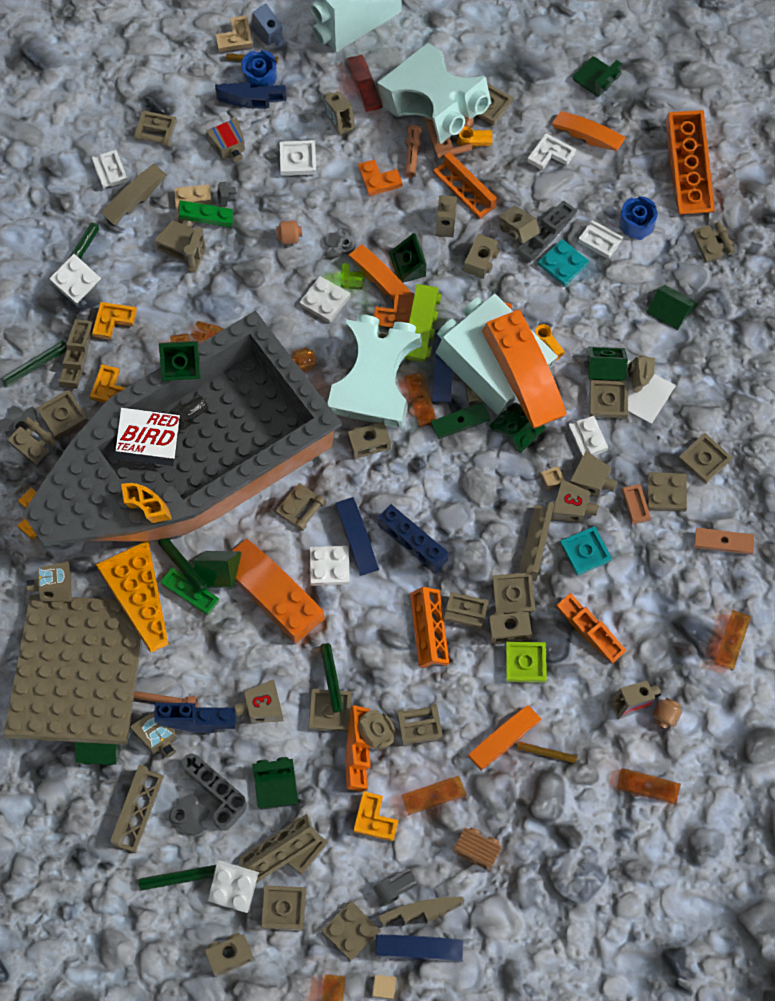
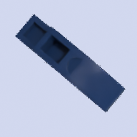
(244, 96)
(194, 719)

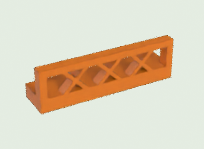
(468, 180)
(425, 626)

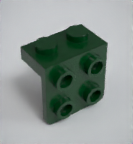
(597, 75)
(516, 426)
(275, 783)

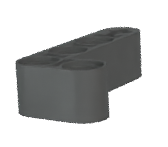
(212, 786)

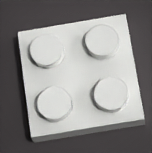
(297, 157)
(74, 279)
(325, 299)
(329, 565)
(233, 886)

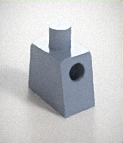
(267, 26)

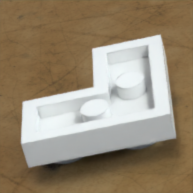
(551, 148)

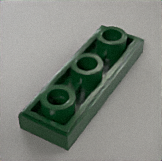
(469, 416)

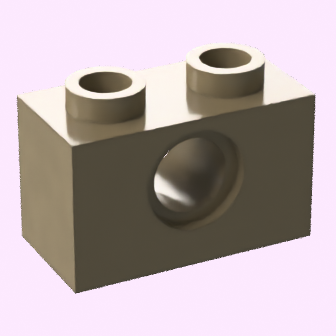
(518, 224)
(481, 247)
(362, 447)
(500, 634)
(222, 965)

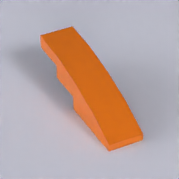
(590, 131)
(377, 271)
(590, 628)
(504, 737)
(356, 753)

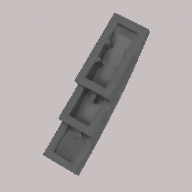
(549, 228)

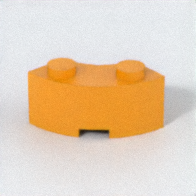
(145, 499)

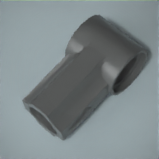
(391, 889)

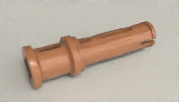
(412, 144)

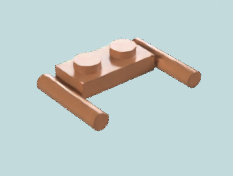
(446, 146)

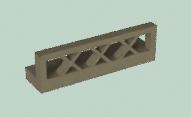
(536, 540)
(129, 808)
(279, 850)

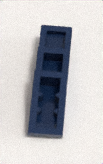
(442, 377)
(357, 536)
(419, 948)

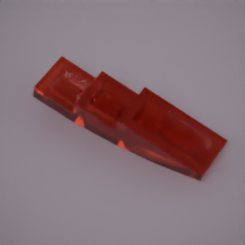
(364, 83)

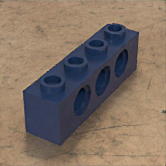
(413, 538)

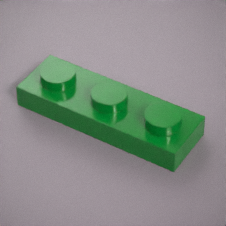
(205, 213)
(179, 585)

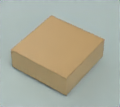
(552, 478)
(384, 986)

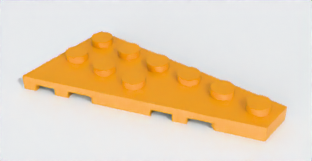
(134, 585)

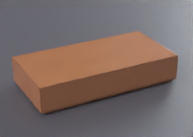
(636, 504)

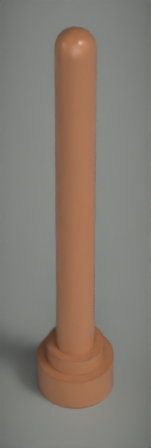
(164, 699)

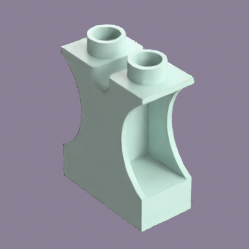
(427, 90)
(370, 388)

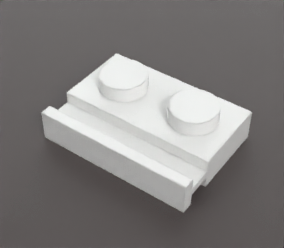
(110, 169)
(600, 239)
(588, 436)

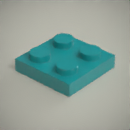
(563, 262)
(586, 551)

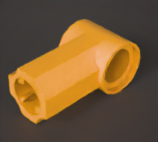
(474, 137)
(549, 340)

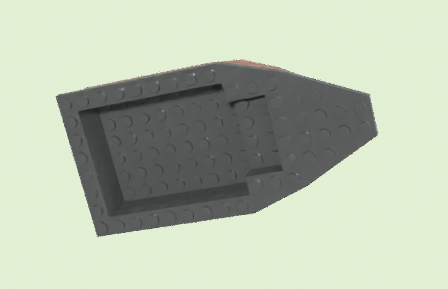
(256, 431)

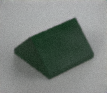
(408, 259)
(670, 307)
(180, 360)
(218, 568)

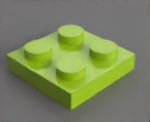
(526, 662)

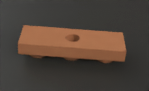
(735, 541)

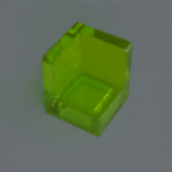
(351, 279)

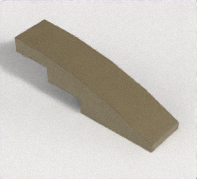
(133, 193)
(76, 354)
(429, 909)

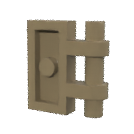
(708, 243)
(29, 446)

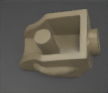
(641, 372)

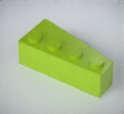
(423, 316)

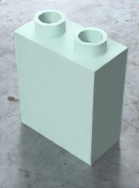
(348, 20)
(471, 357)

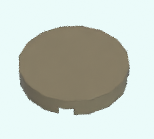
(376, 729)

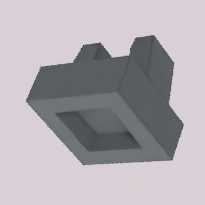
(225, 194)

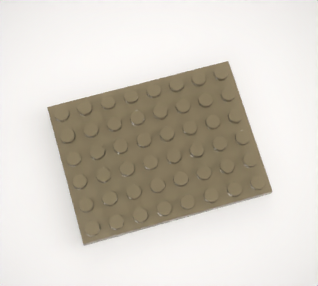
(74, 673)

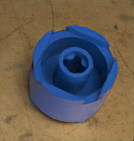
(259, 69)
(638, 217)

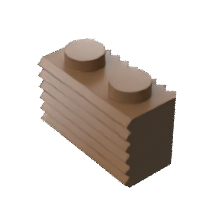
(477, 848)

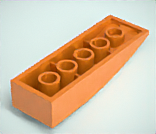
(689, 162)
(525, 368)
(276, 593)

